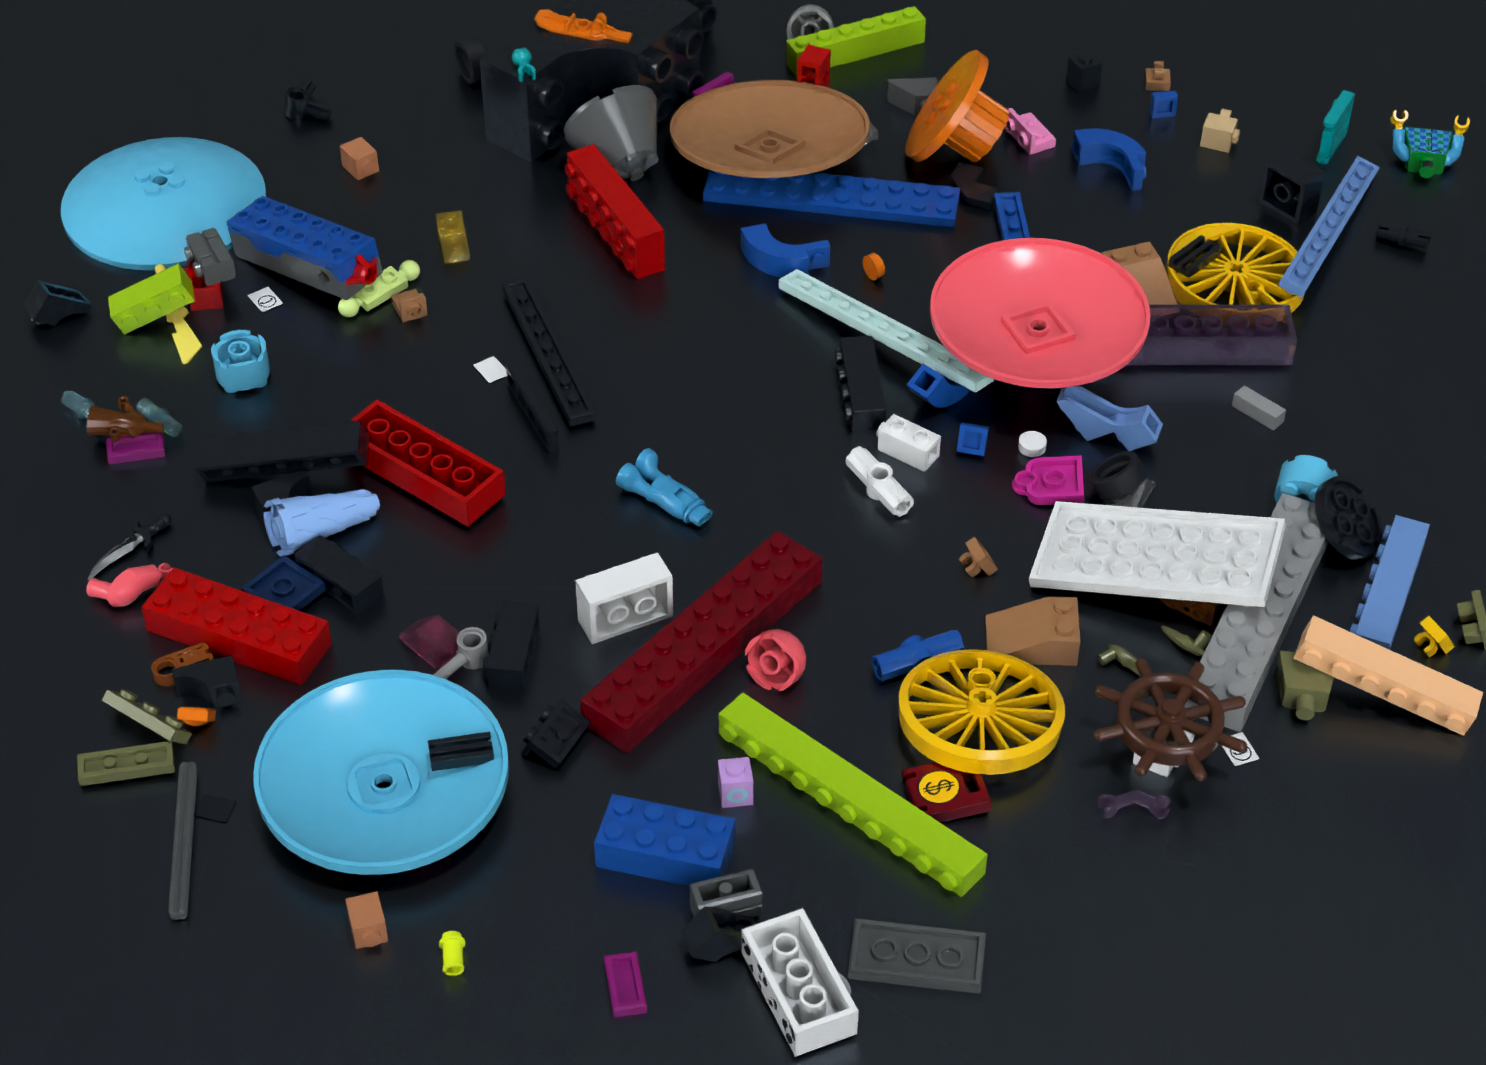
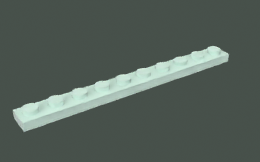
(882, 328)

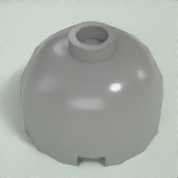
(808, 20)

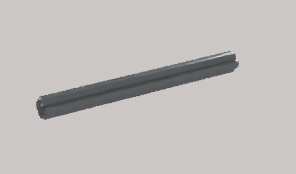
(183, 841)

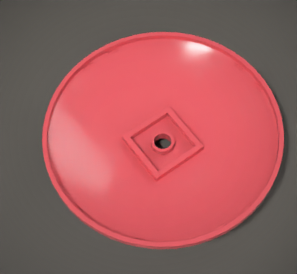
(1081, 302)

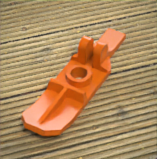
(580, 28)

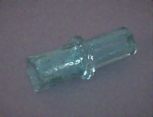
(77, 403)
(157, 414)

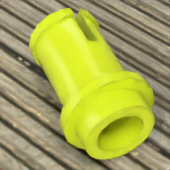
(452, 946)

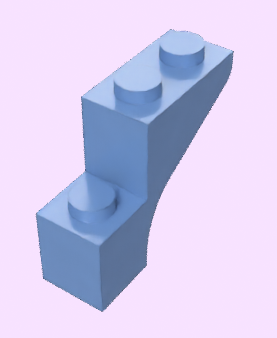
(1098, 417)

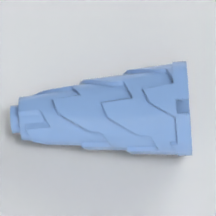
(301, 519)

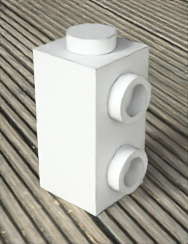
(908, 442)

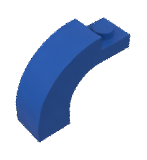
(1111, 148)
(780, 258)
(936, 388)

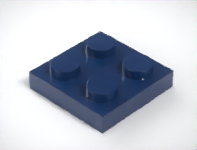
(286, 584)

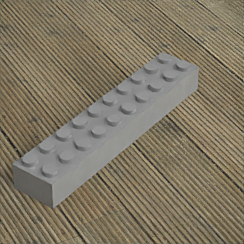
(1252, 635)

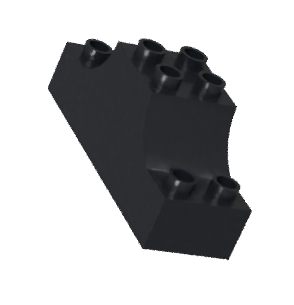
(572, 70)

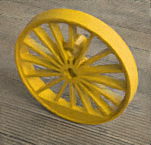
(1245, 278)
(979, 706)

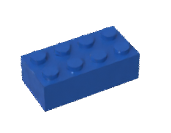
(663, 841)

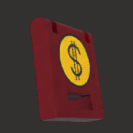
(944, 792)

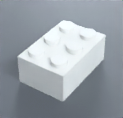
(624, 598)

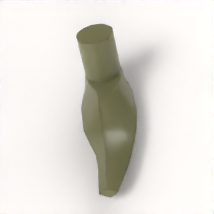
(1195, 647)
(1120, 654)

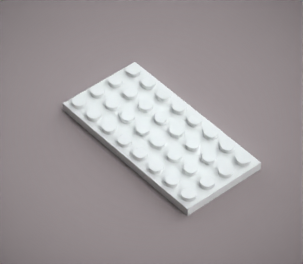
(1159, 553)

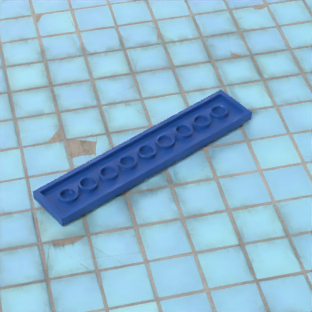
(840, 196)

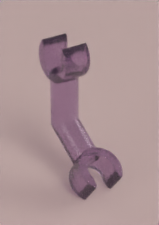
(1156, 805)

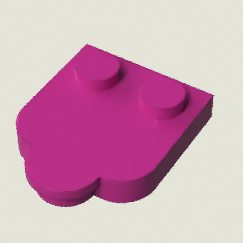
(1051, 480)

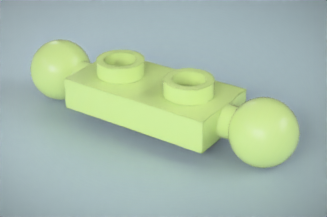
(385, 285)

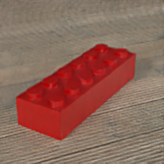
(615, 211)
(429, 464)
(237, 625)

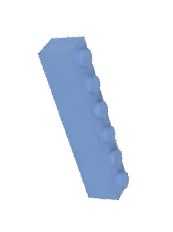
(1391, 581)

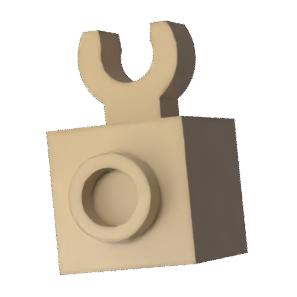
(1220, 131)

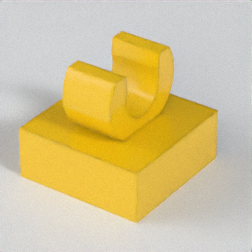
(1435, 636)

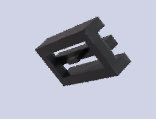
(1191, 253)
(459, 751)

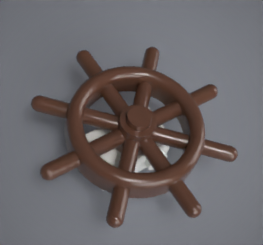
(1169, 725)

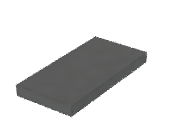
(917, 956)

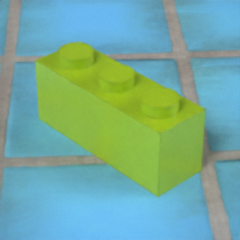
(151, 299)

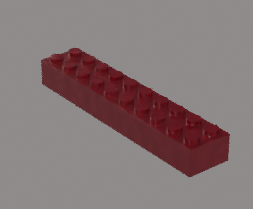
(701, 641)

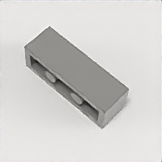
(1258, 407)

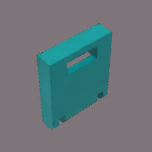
(1336, 126)

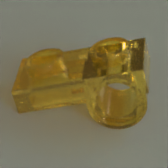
(452, 236)

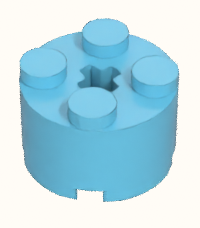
(240, 361)
(1302, 477)

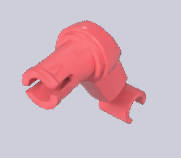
(128, 584)

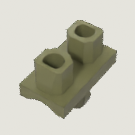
(1471, 611)

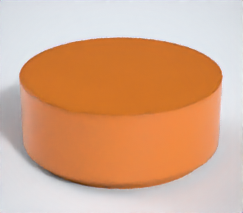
(873, 266)

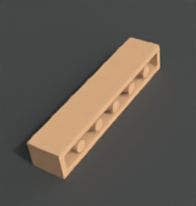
(1388, 675)

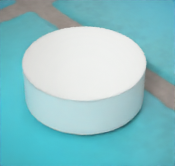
(1032, 444)

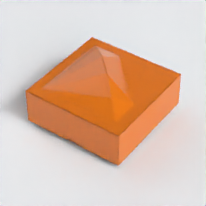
(196, 716)

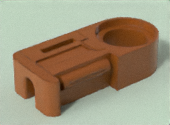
(184, 657)

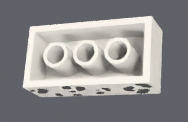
(799, 982)

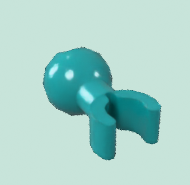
(522, 58)

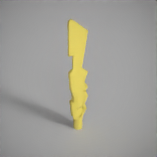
(184, 338)

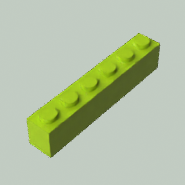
(862, 38)

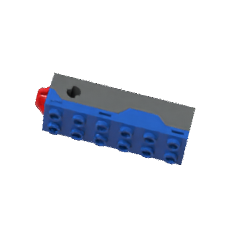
(305, 247)

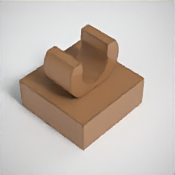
(1157, 78)
(978, 557)

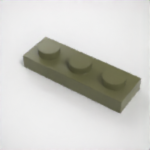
(147, 715)
(125, 763)

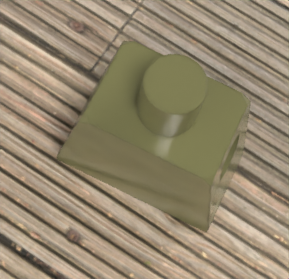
(1302, 686)

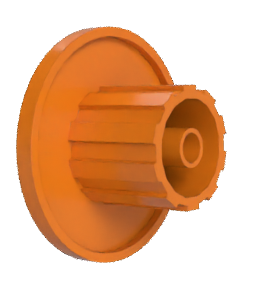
(958, 114)

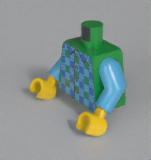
(1426, 149)

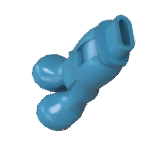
(665, 491)

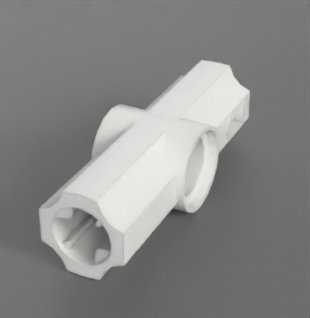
(879, 481)

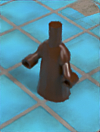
(118, 423)

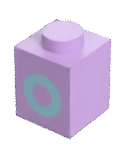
(735, 782)

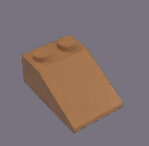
(1148, 270)
(1037, 631)

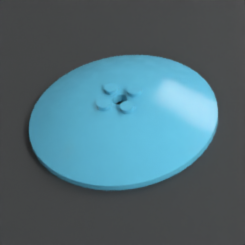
(132, 222)

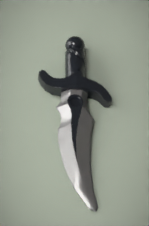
(142, 534)

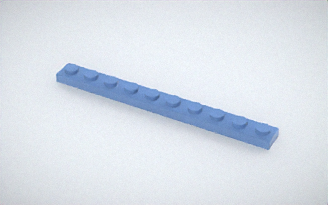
(1328, 227)

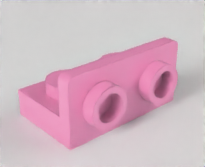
(1029, 132)

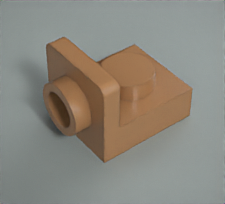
(409, 305)

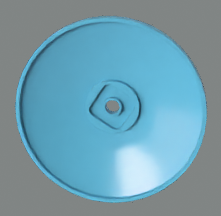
(369, 728)

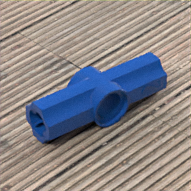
(913, 652)

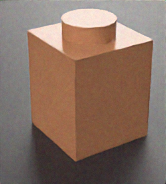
(359, 158)
(366, 920)

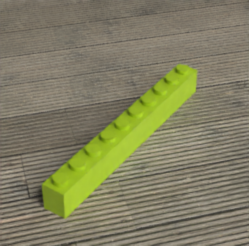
(853, 795)

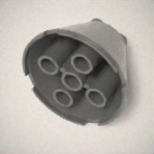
(620, 127)

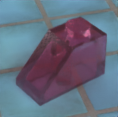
(432, 640)

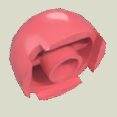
(775, 659)

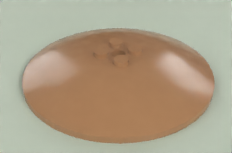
(769, 128)

